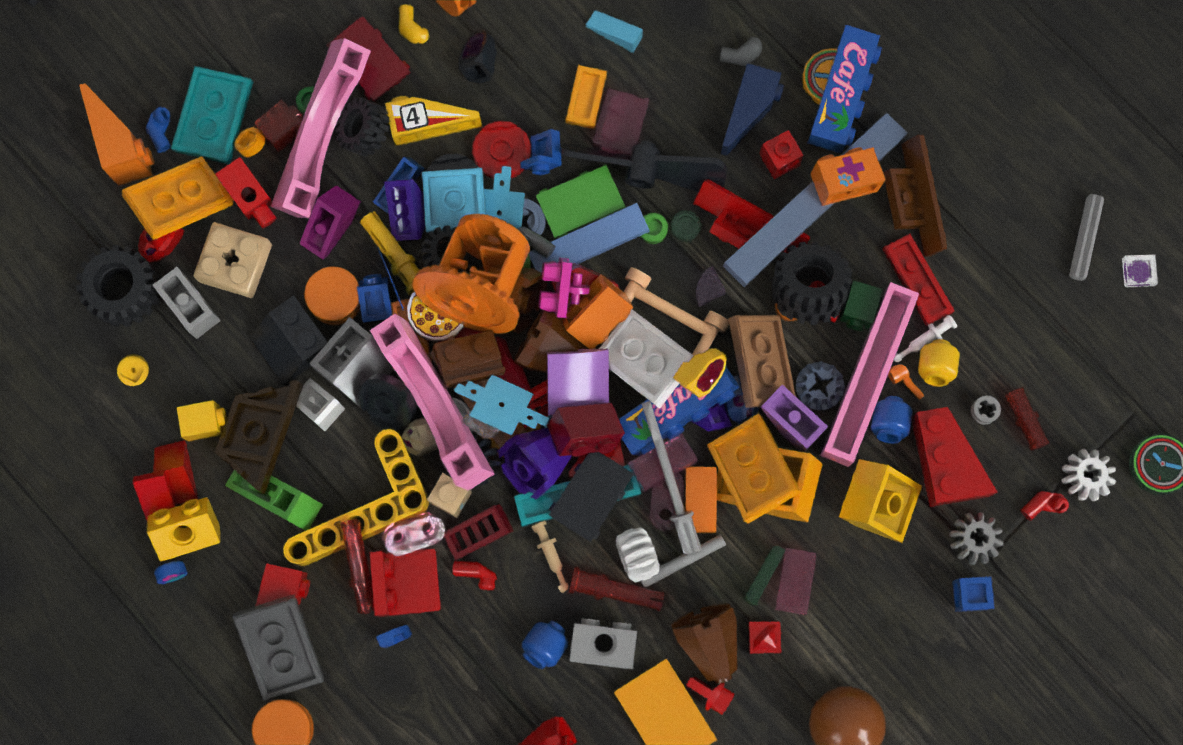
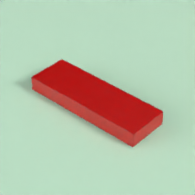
(917, 276)

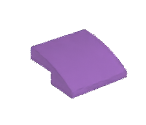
(577, 378)

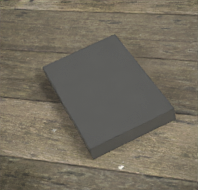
(278, 647)

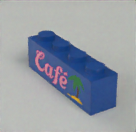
(844, 89)
(674, 414)

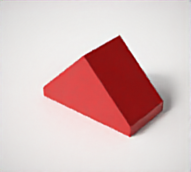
(176, 463)

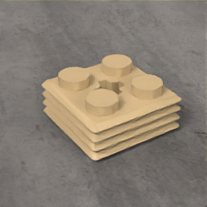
(241, 276)

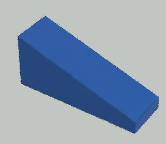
(405, 169)

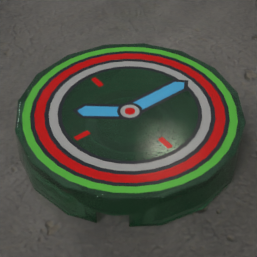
(1158, 464)

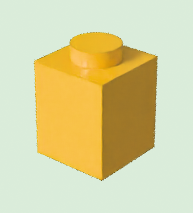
(201, 420)

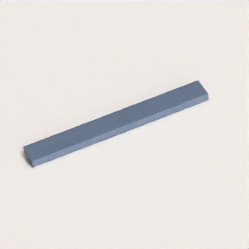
(802, 210)

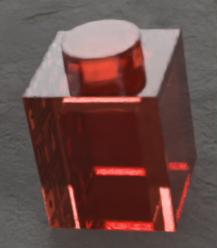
(280, 125)

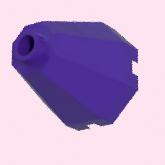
(532, 462)

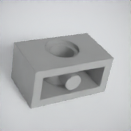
(186, 303)
(584, 649)

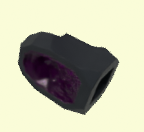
(478, 57)

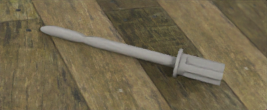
(683, 519)

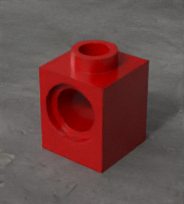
(781, 154)

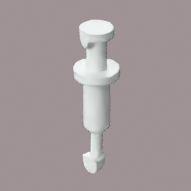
(927, 337)

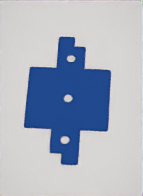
(394, 288)

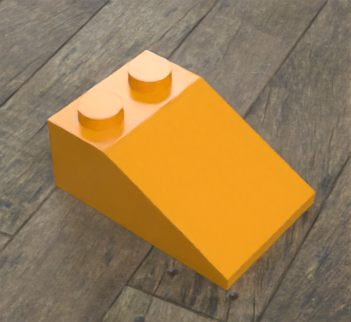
(806, 472)

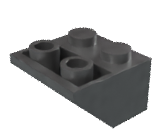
(351, 359)

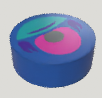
(170, 572)

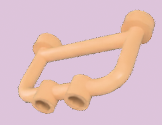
(708, 328)

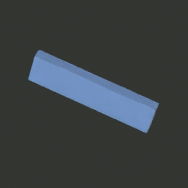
(596, 237)

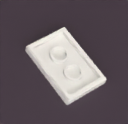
(645, 357)

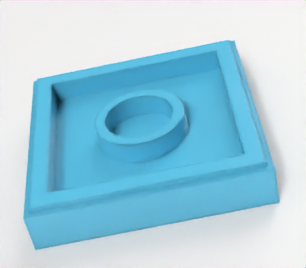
(451, 196)

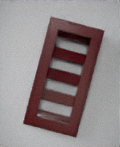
(501, 520)

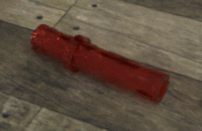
(360, 577)

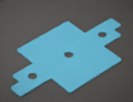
(502, 199)
(488, 408)

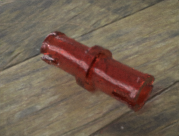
(1027, 419)

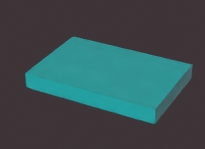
(212, 115)

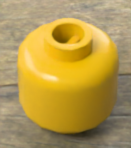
(938, 363)

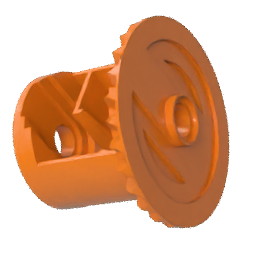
(482, 298)

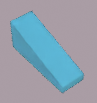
(615, 30)

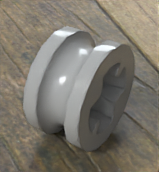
(988, 401)

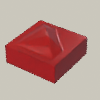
(764, 637)

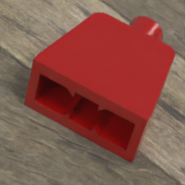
(240, 184)

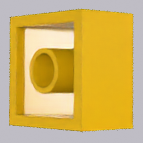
(880, 500)

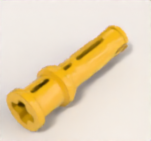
(401, 263)

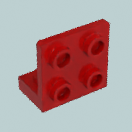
(405, 583)

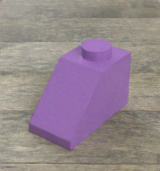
(793, 419)

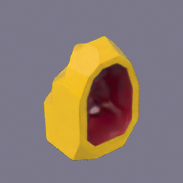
(701, 372)

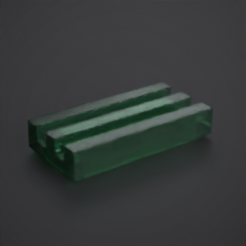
(764, 575)

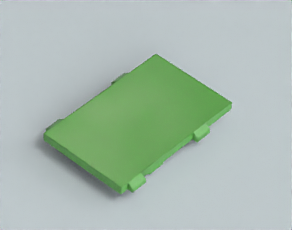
(580, 201)

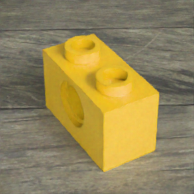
(172, 541)

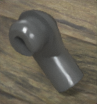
(744, 54)
(538, 242)

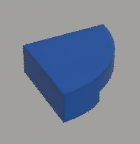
(394, 636)

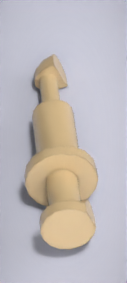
(550, 553)

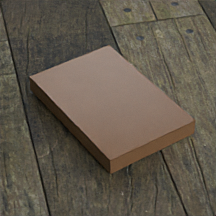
(760, 357)

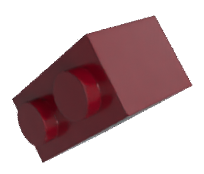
(585, 429)

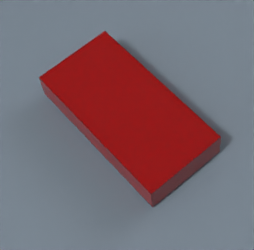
(154, 492)

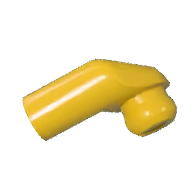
(410, 29)

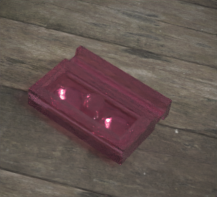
(620, 122)

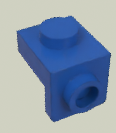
(545, 153)

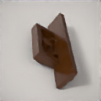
(914, 196)

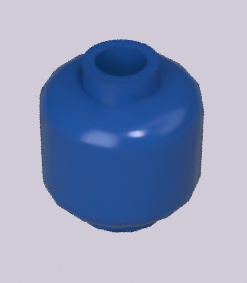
(891, 420)
(544, 644)

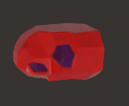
(159, 248)

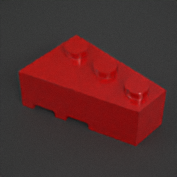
(947, 460)

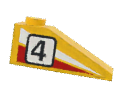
(423, 119)

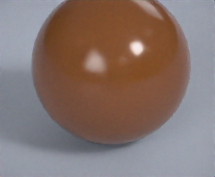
(847, 718)

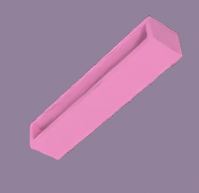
(869, 375)

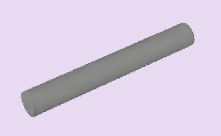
(685, 560)

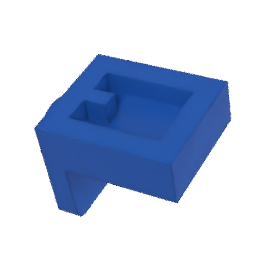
(374, 298)

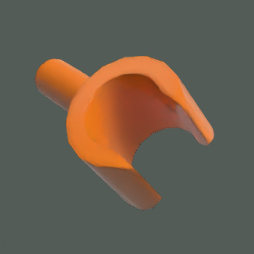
(900, 373)

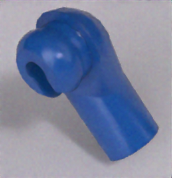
(157, 127)

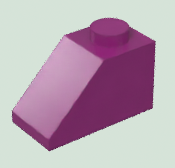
(329, 221)

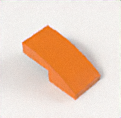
(702, 497)

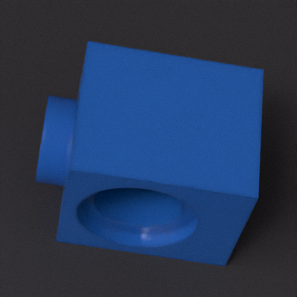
(973, 594)

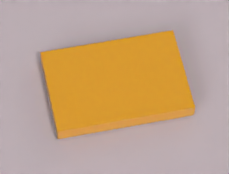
(177, 197)
(753, 468)
(664, 709)

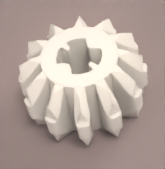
(1088, 486)
(637, 554)

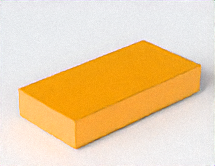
(586, 97)

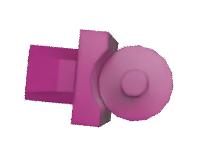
(561, 273)

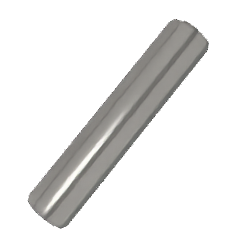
(1086, 237)

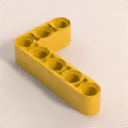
(369, 511)

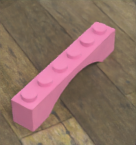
(303, 170)
(454, 439)

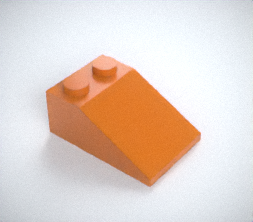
(118, 149)

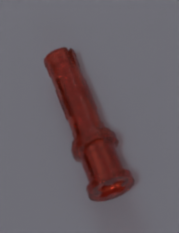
(601, 587)

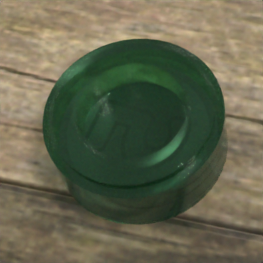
(685, 225)

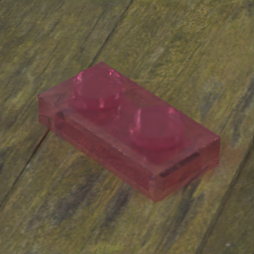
(648, 468)
(795, 581)

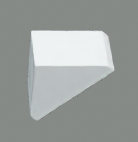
(319, 405)

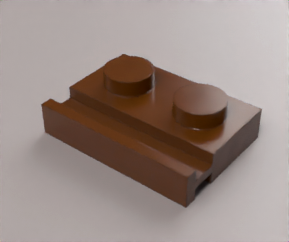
(468, 359)

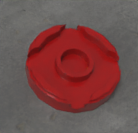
(499, 146)

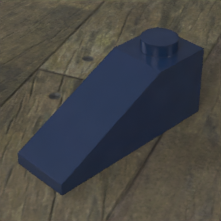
(753, 102)

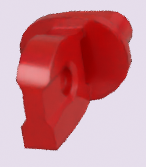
(717, 698)

